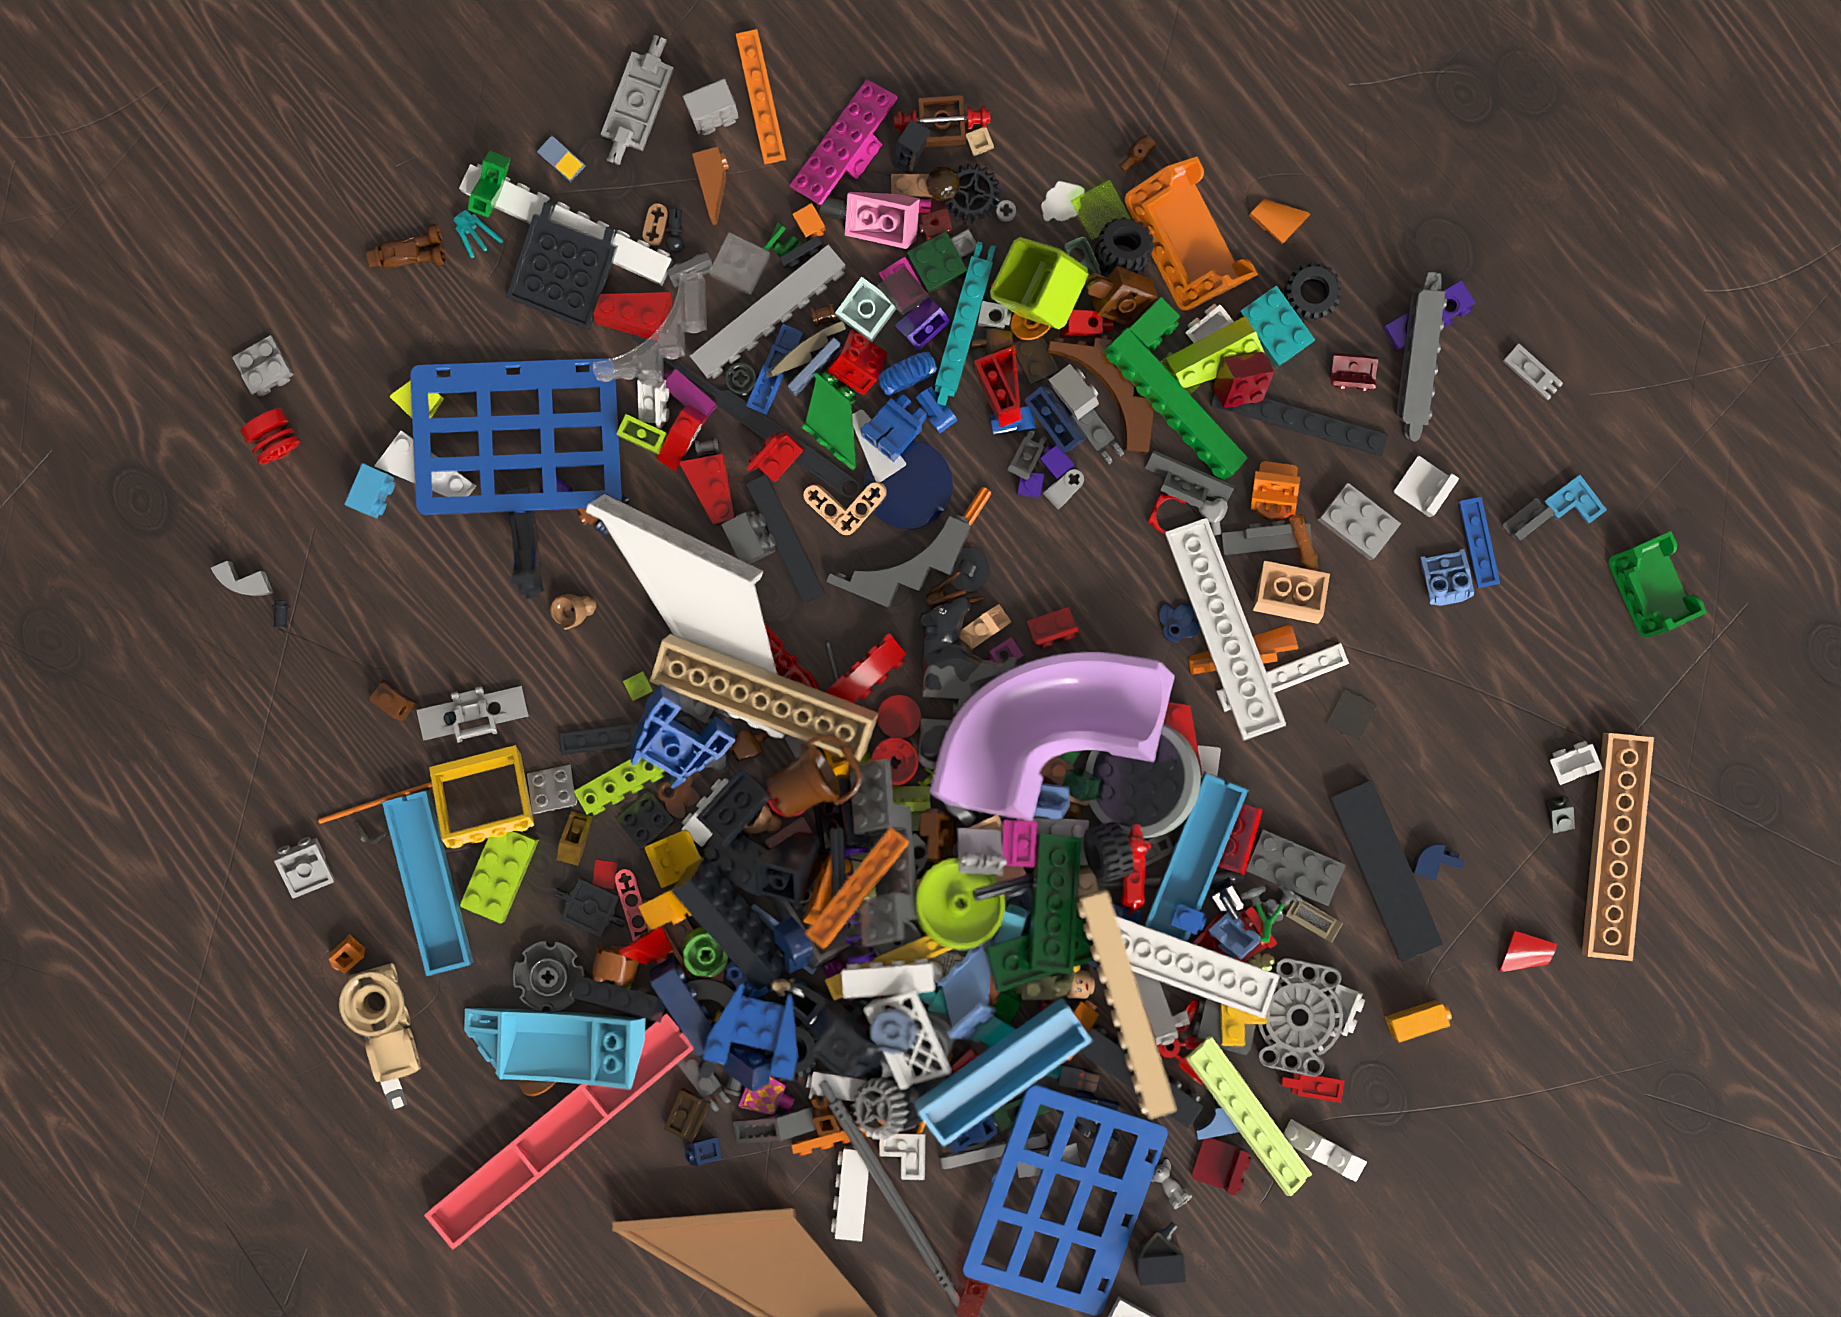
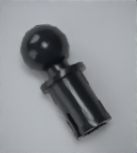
(674, 241)

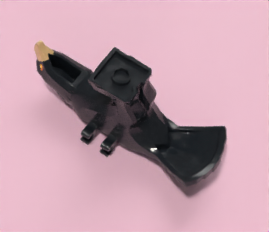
(846, 1039)

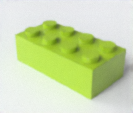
(499, 875)

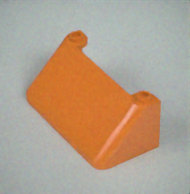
(1185, 236)

